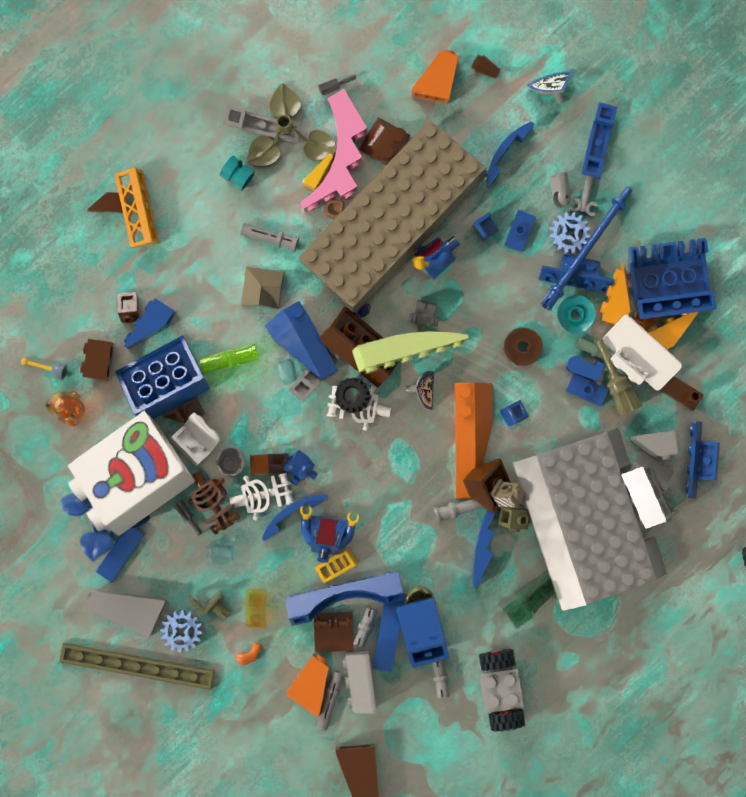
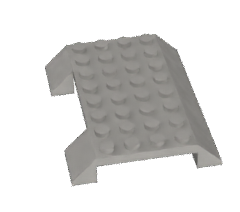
(587, 520)

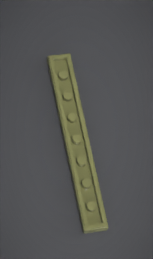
(137, 666)

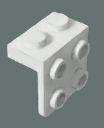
(195, 439)

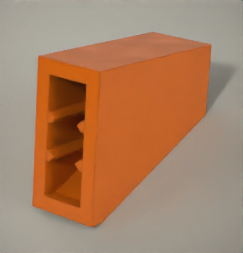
(438, 78)
(310, 684)

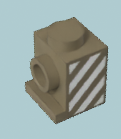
(507, 494)

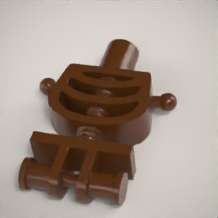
(222, 516)

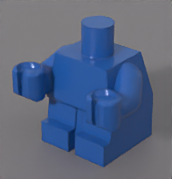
(300, 466)

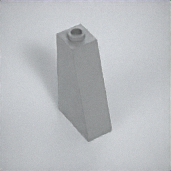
(128, 610)

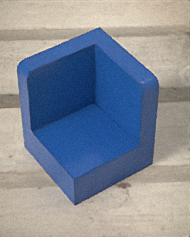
(485, 227)

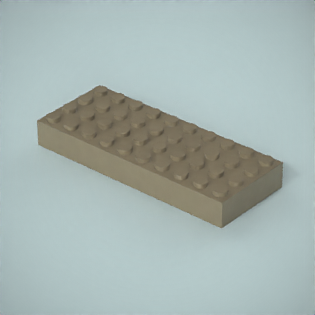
(393, 216)

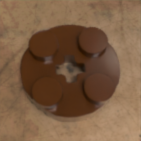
(532, 351)

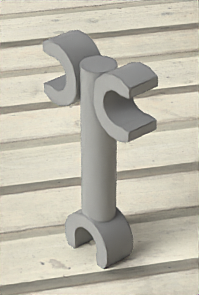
(583, 206)

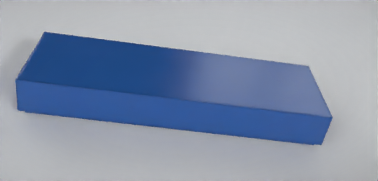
(119, 554)

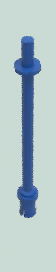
(557, 290)

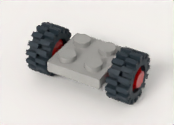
(502, 690)

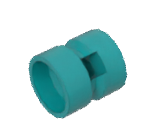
(236, 172)

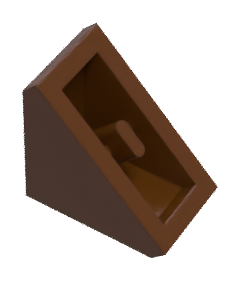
(268, 463)

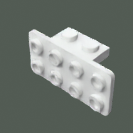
(640, 354)

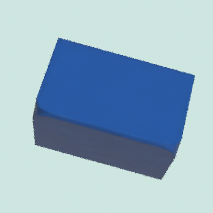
(514, 413)

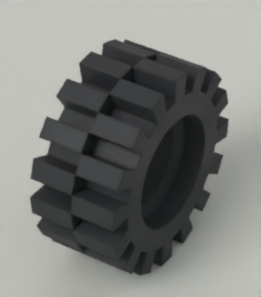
(352, 383)

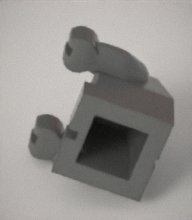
(424, 315)

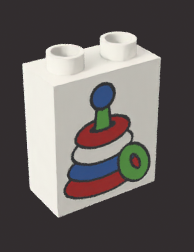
(129, 475)

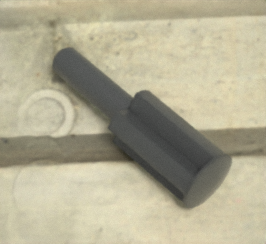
(334, 84)
(187, 516)

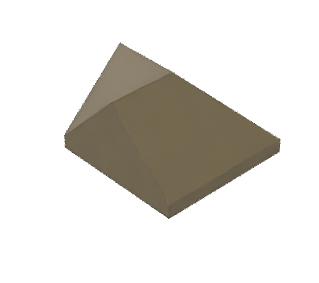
(262, 288)

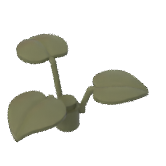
(283, 106)

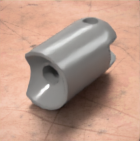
(560, 189)

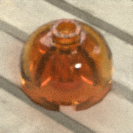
(67, 407)

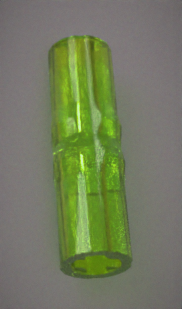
(228, 358)

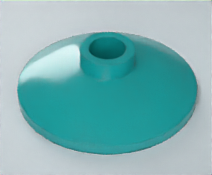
(583, 307)

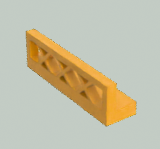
(143, 206)

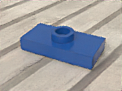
(519, 231)
(587, 390)

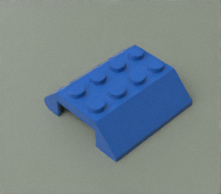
(671, 279)

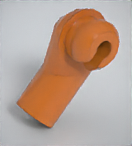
(249, 657)

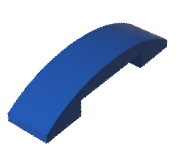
(519, 134)
(598, 140)
(273, 526)

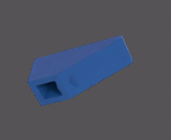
(154, 321)

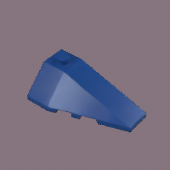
(298, 335)

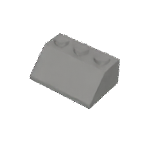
(360, 682)

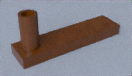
(682, 393)

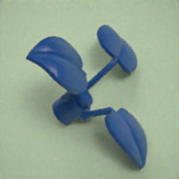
(93, 543)

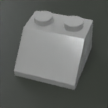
(657, 445)

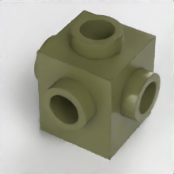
(514, 518)

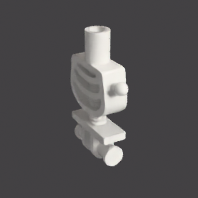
(376, 409)
(244, 499)

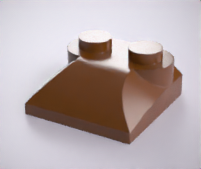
(384, 141)

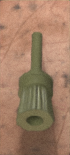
(619, 385)

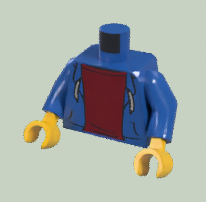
(435, 256)
(326, 534)

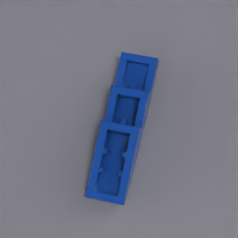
(481, 554)
(387, 637)

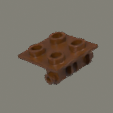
(333, 632)

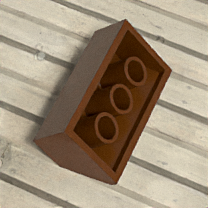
(347, 333)

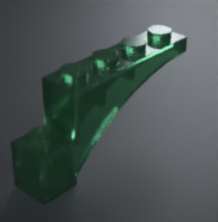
(529, 599)

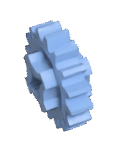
(564, 226)
(187, 637)

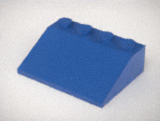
(162, 379)

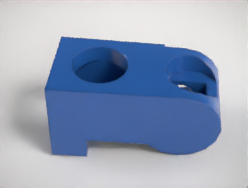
(586, 370)

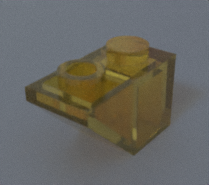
(255, 607)

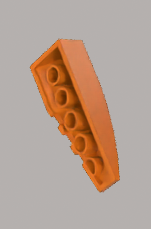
(472, 429)

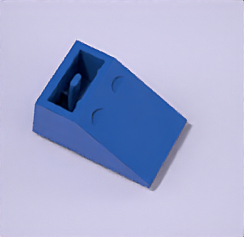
(422, 632)

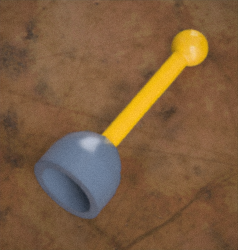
(58, 370)

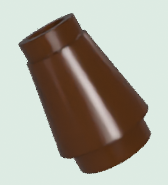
(485, 66)

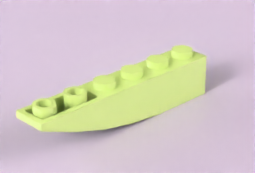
(403, 348)

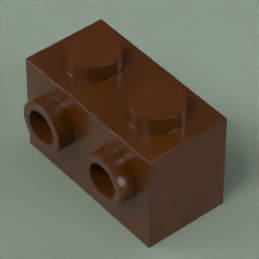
(97, 359)

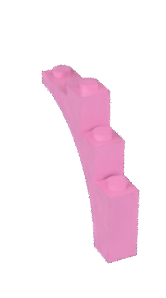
(347, 156)

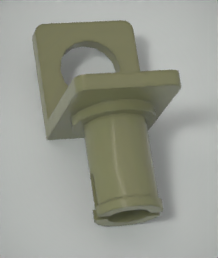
(214, 605)

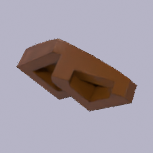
(107, 203)
(184, 411)

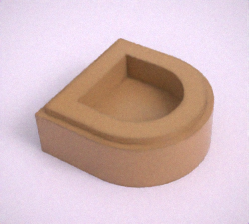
(333, 208)

